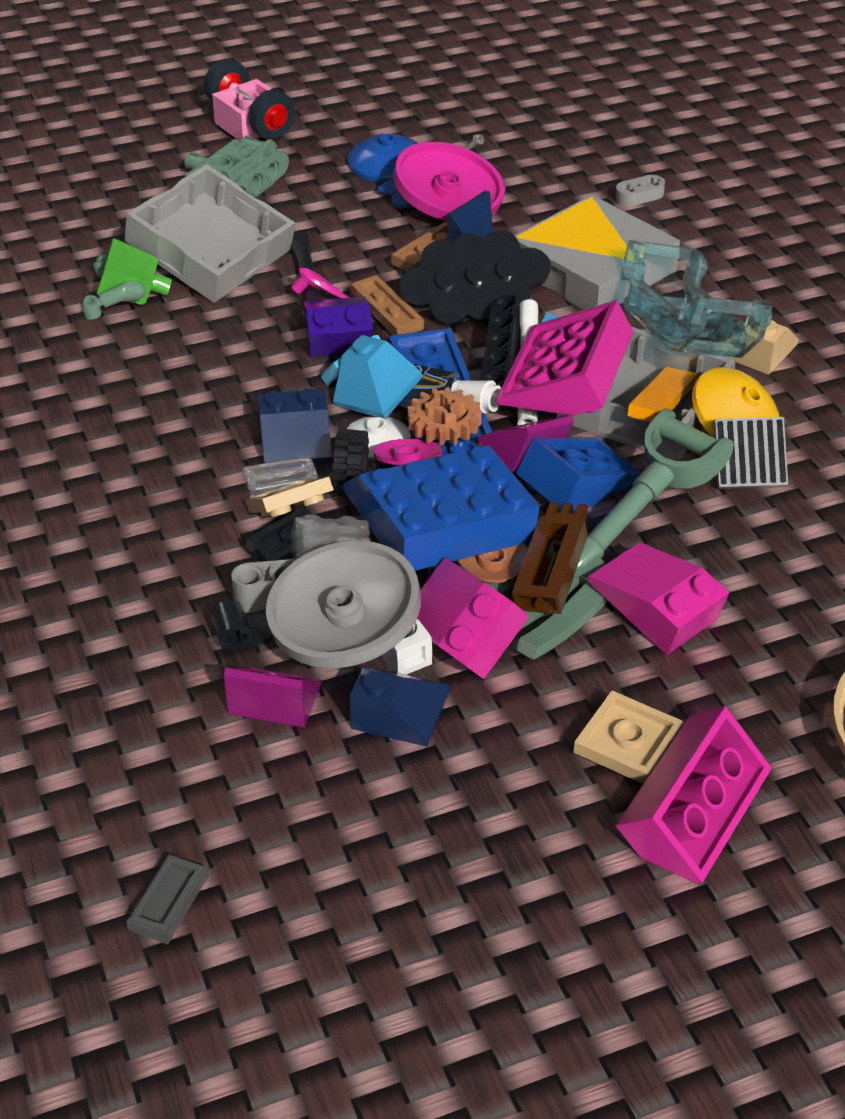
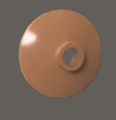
(497, 565)

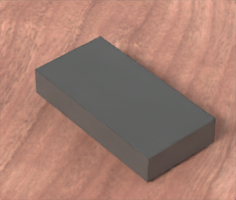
(167, 899)

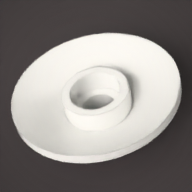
(380, 430)

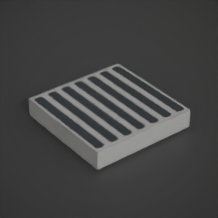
(757, 453)

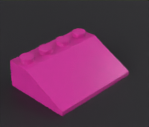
(569, 362)

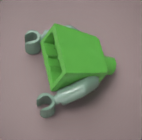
(125, 276)

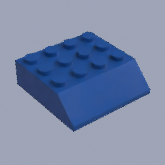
(446, 506)

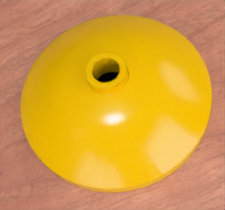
(730, 394)

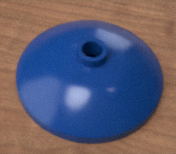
(376, 156)

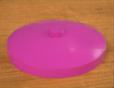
(445, 176)

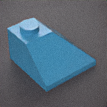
(374, 378)

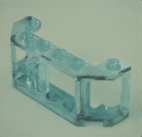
(681, 320)

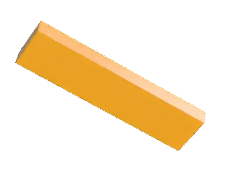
(663, 392)

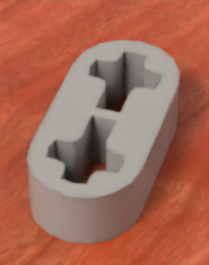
(640, 190)

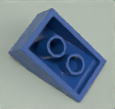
(575, 470)

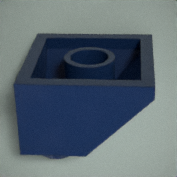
(471, 217)
(397, 705)

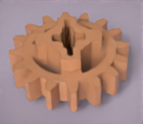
(444, 416)

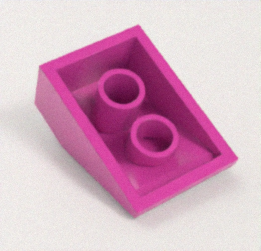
(661, 594)
(468, 617)

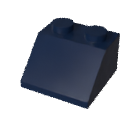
(295, 425)

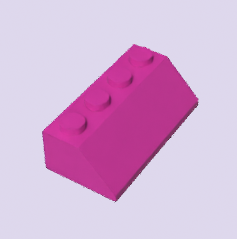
(695, 795)

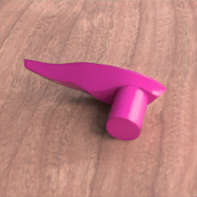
(313, 279)

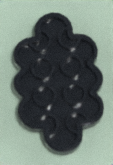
(471, 275)

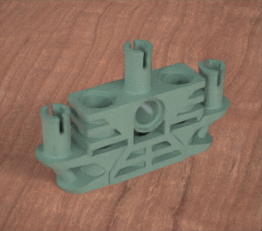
(247, 163)

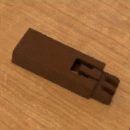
(545, 579)

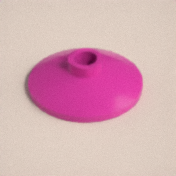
(403, 451)

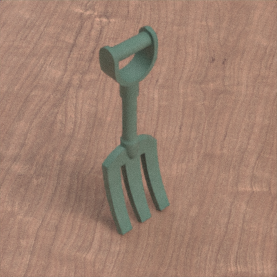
(646, 488)

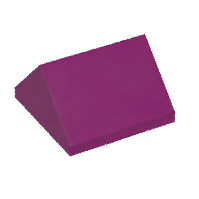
(513, 442)
(270, 695)

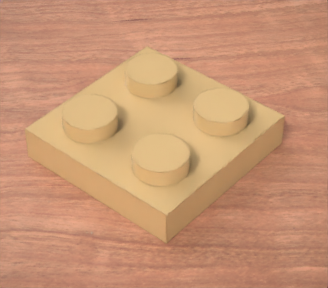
(279, 500)
(627, 736)

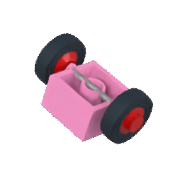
(246, 105)

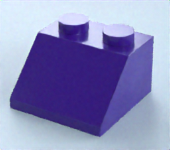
(336, 324)

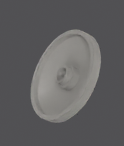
(343, 604)

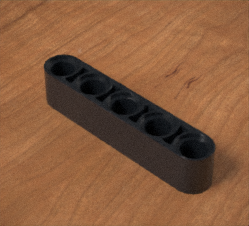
(501, 342)

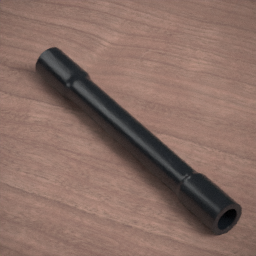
(302, 251)

